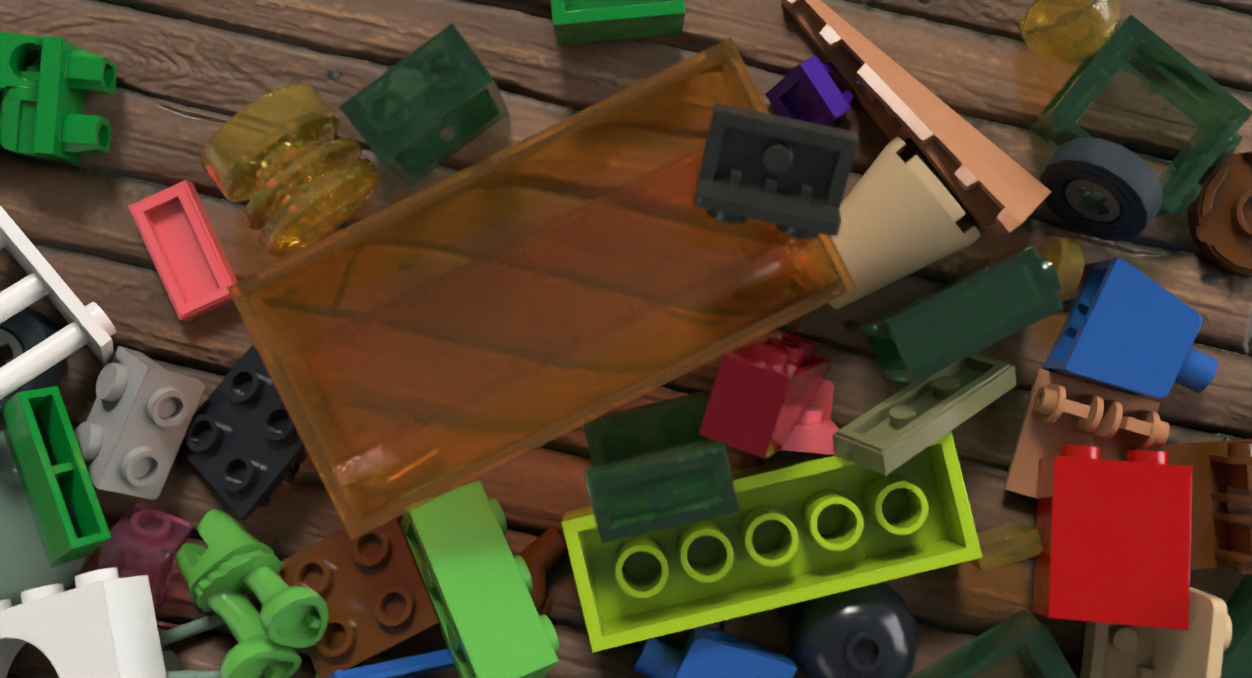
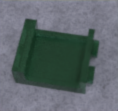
(656, 469)

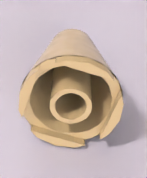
(896, 223)

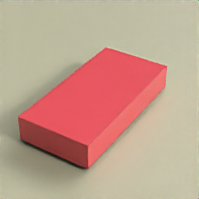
(184, 250)

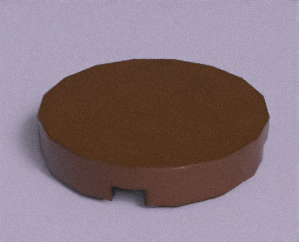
(1223, 215)

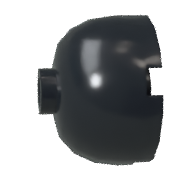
(854, 634)

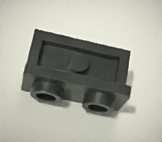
(774, 171)

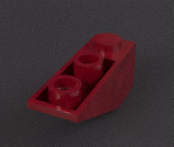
(763, 393)

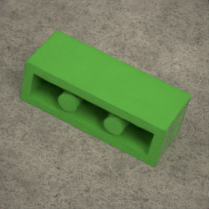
(479, 587)

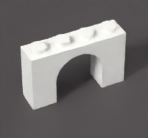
(89, 631)

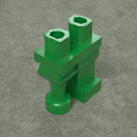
(45, 98)

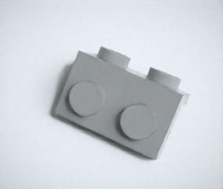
(136, 424)

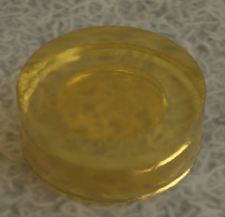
(1068, 261)

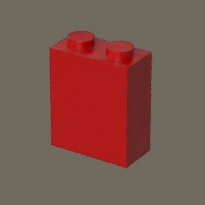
(1114, 538)

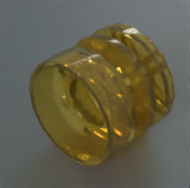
(289, 168)

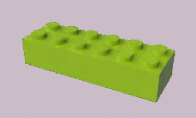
(799, 535)

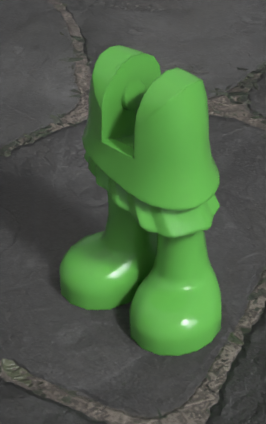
(222, 579)

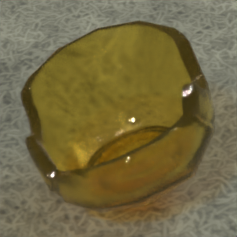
(1069, 28)

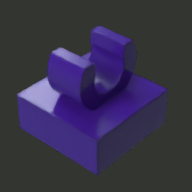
(810, 94)

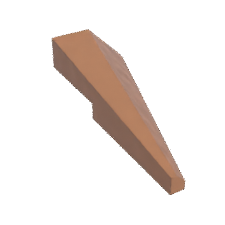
(974, 168)

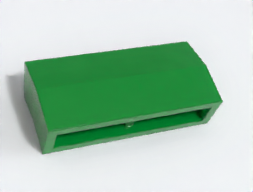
(42, 480)

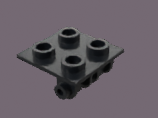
(244, 437)

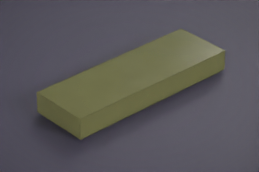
(923, 413)

